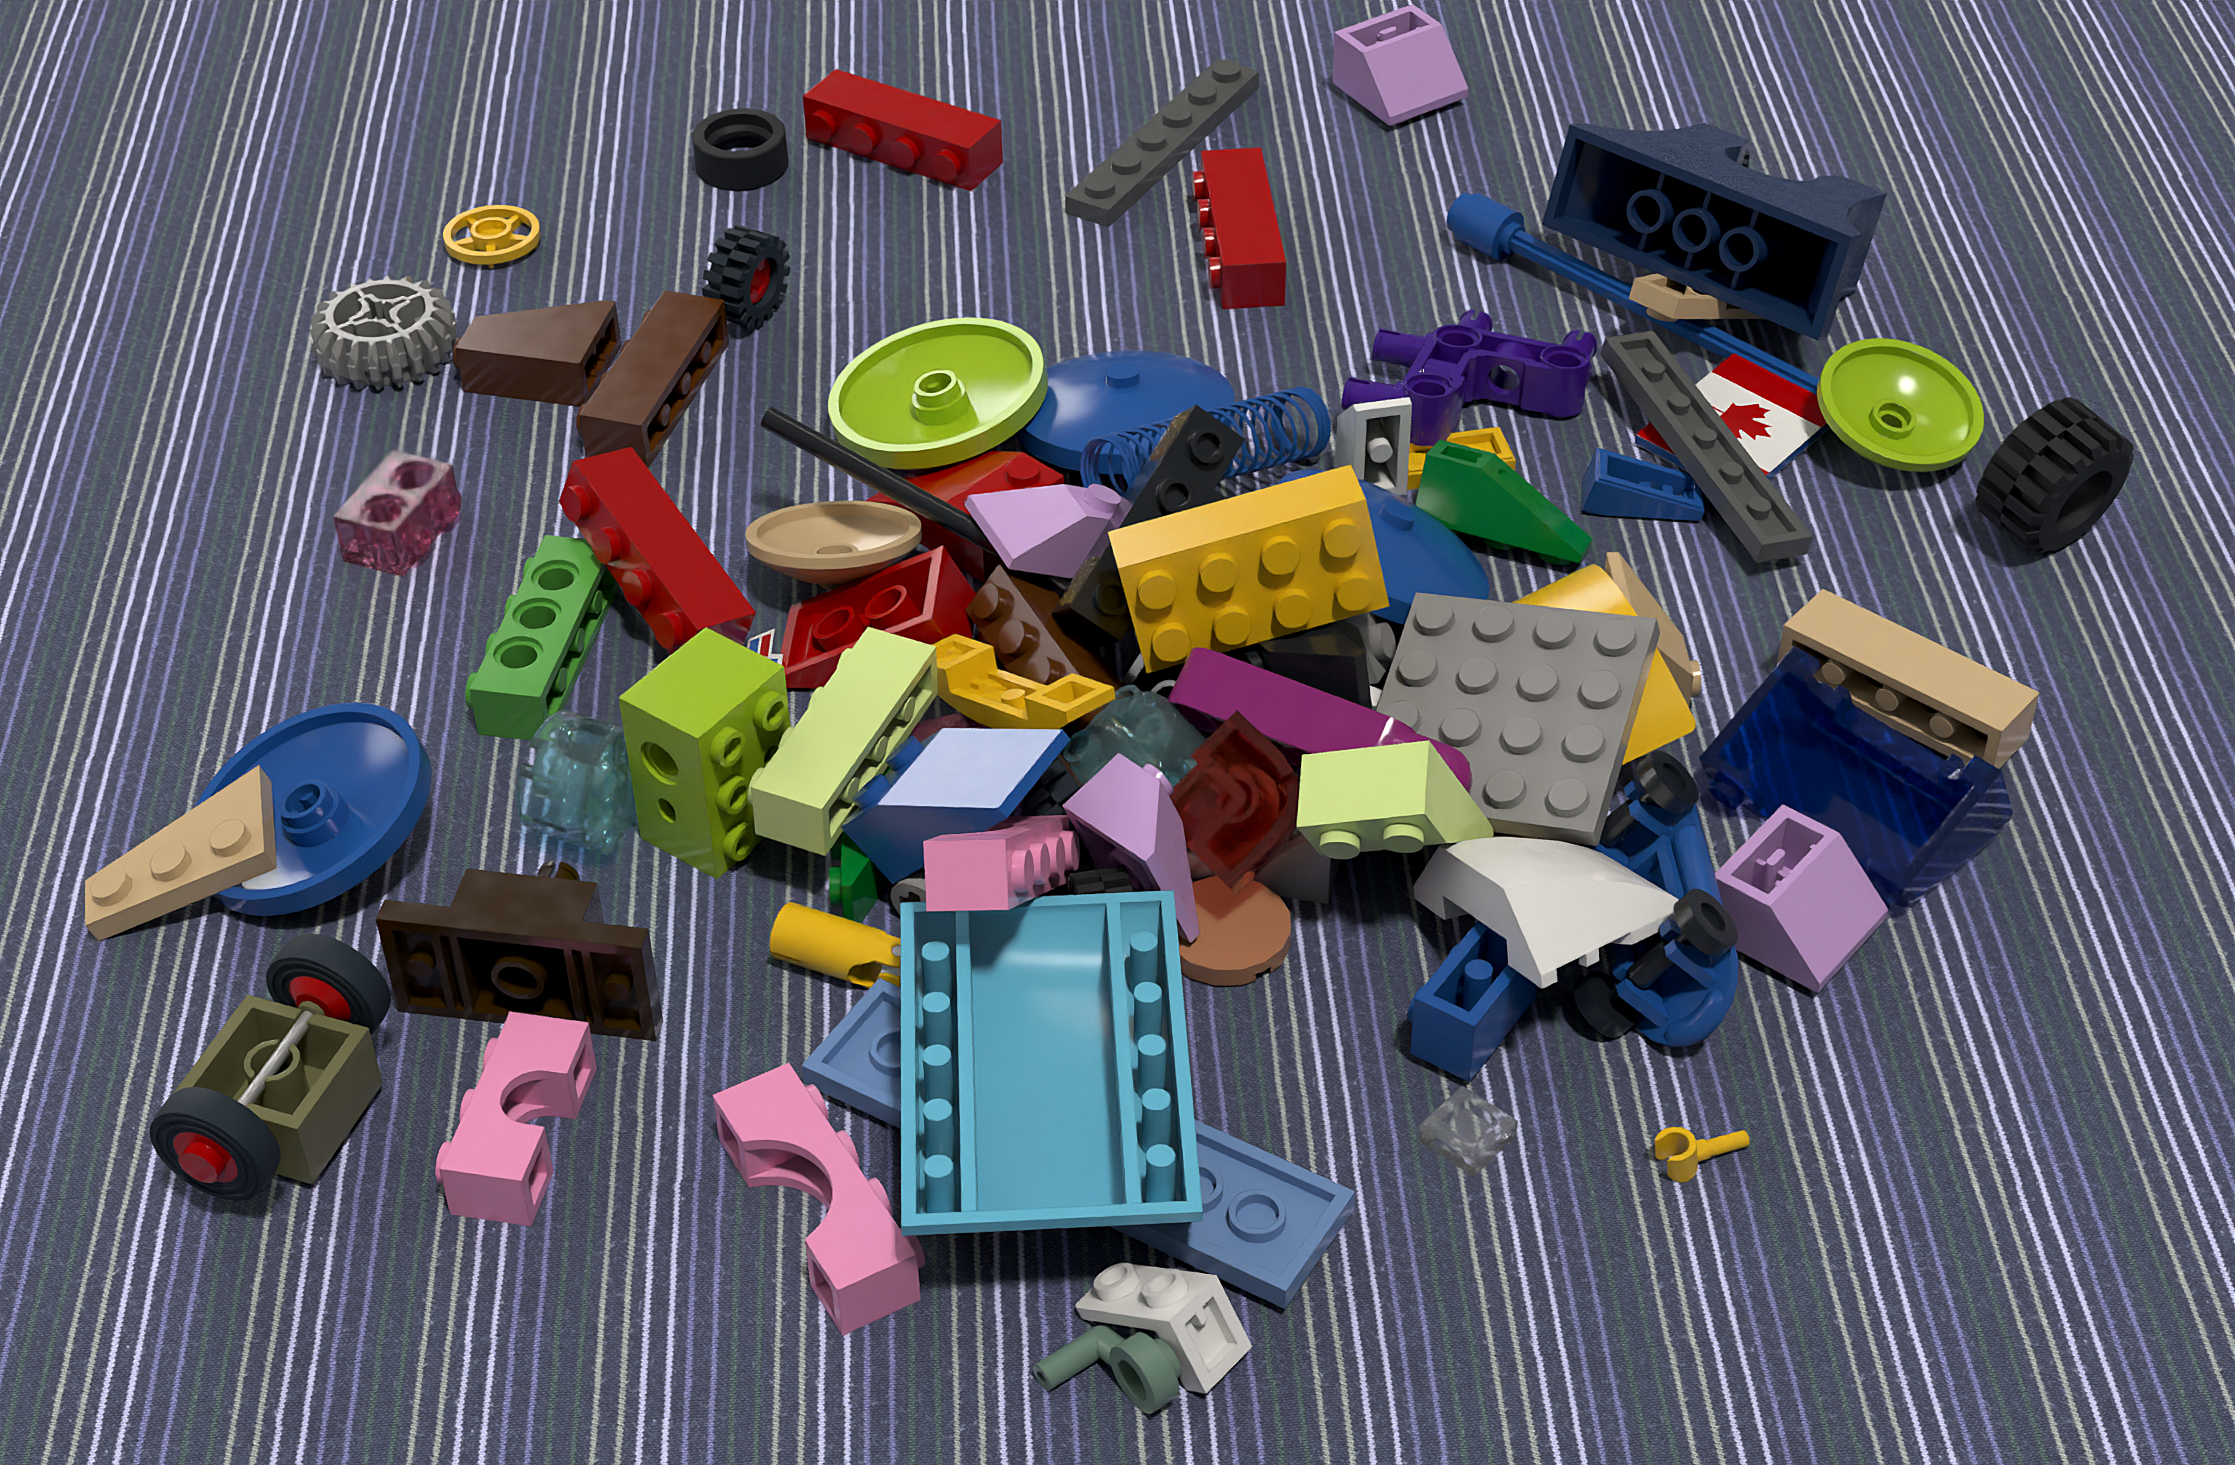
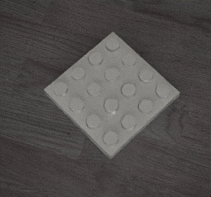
(1530, 701)

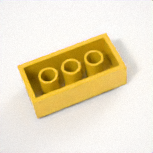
(1250, 567)

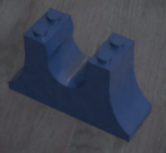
(1708, 222)

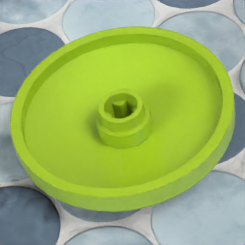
(938, 392)

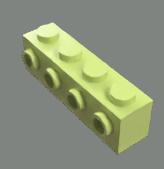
(843, 740)

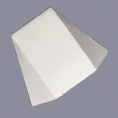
(1544, 899)

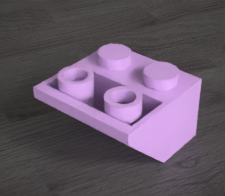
(1398, 65)
(1799, 898)

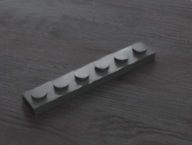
(1161, 143)
(1706, 447)

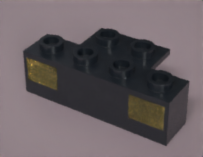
(1173, 479)

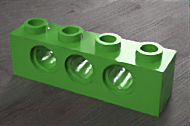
(541, 640)

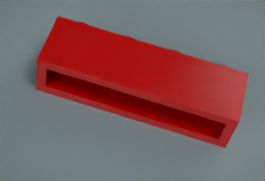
(903, 129)
(1239, 228)
(652, 550)

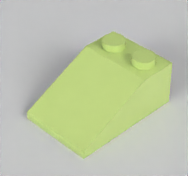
(1384, 801)

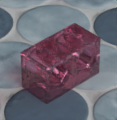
(397, 513)

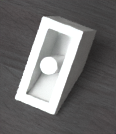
(1376, 442)

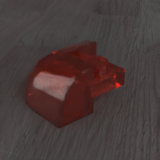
(1237, 803)

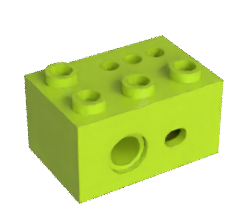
(694, 744)

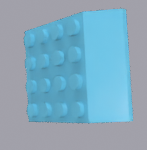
(1045, 1067)

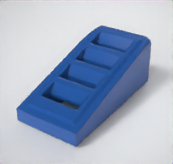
(1638, 488)

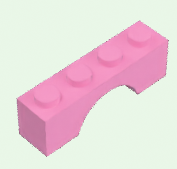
(999, 865)
(857, 1254)

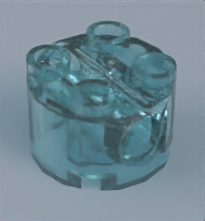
(1139, 728)
(578, 782)

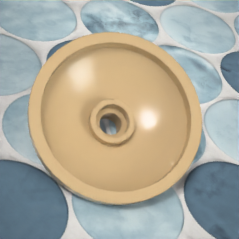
(833, 540)

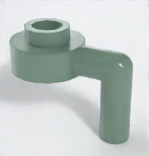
(1141, 1365)

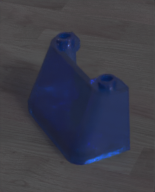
(1887, 796)

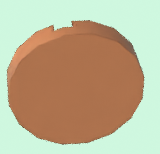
(1236, 934)

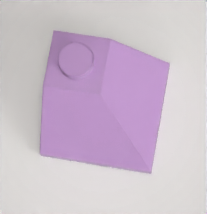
(1045, 526)
(1133, 823)

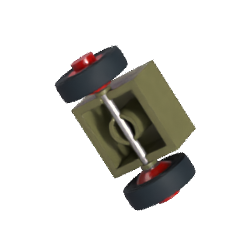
(279, 1075)

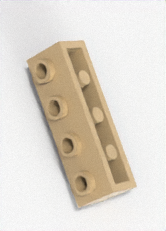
(1913, 681)

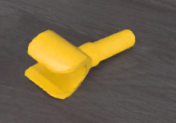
(1689, 1152)

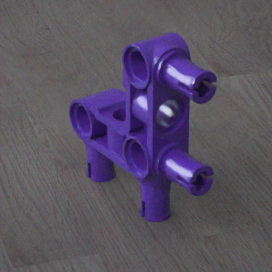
(1464, 365)

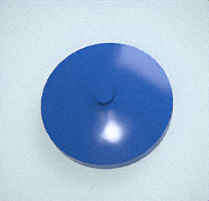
(1116, 393)
(1415, 552)
(342, 797)

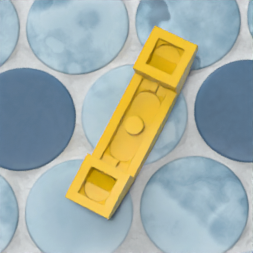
(1006, 701)

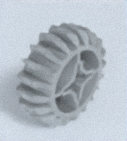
(383, 332)

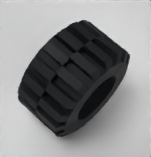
(2054, 476)

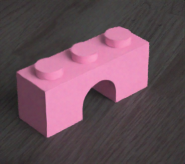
(495, 1160)

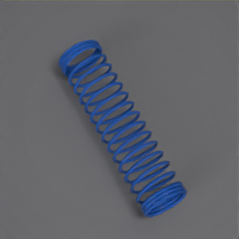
(1131, 459)

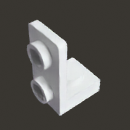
(1183, 1309)

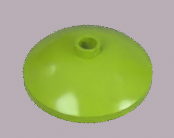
(1900, 405)

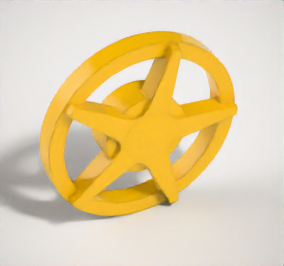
(492, 235)

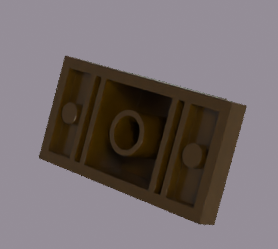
(524, 950)

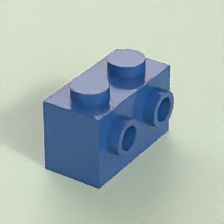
(1468, 1004)

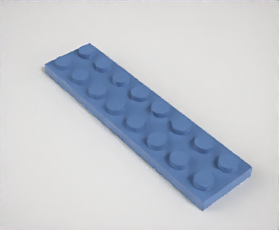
(1260, 1213)

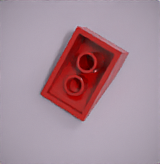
(976, 475)
(910, 599)

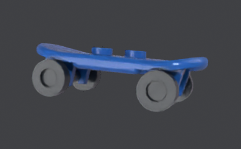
(1686, 973)

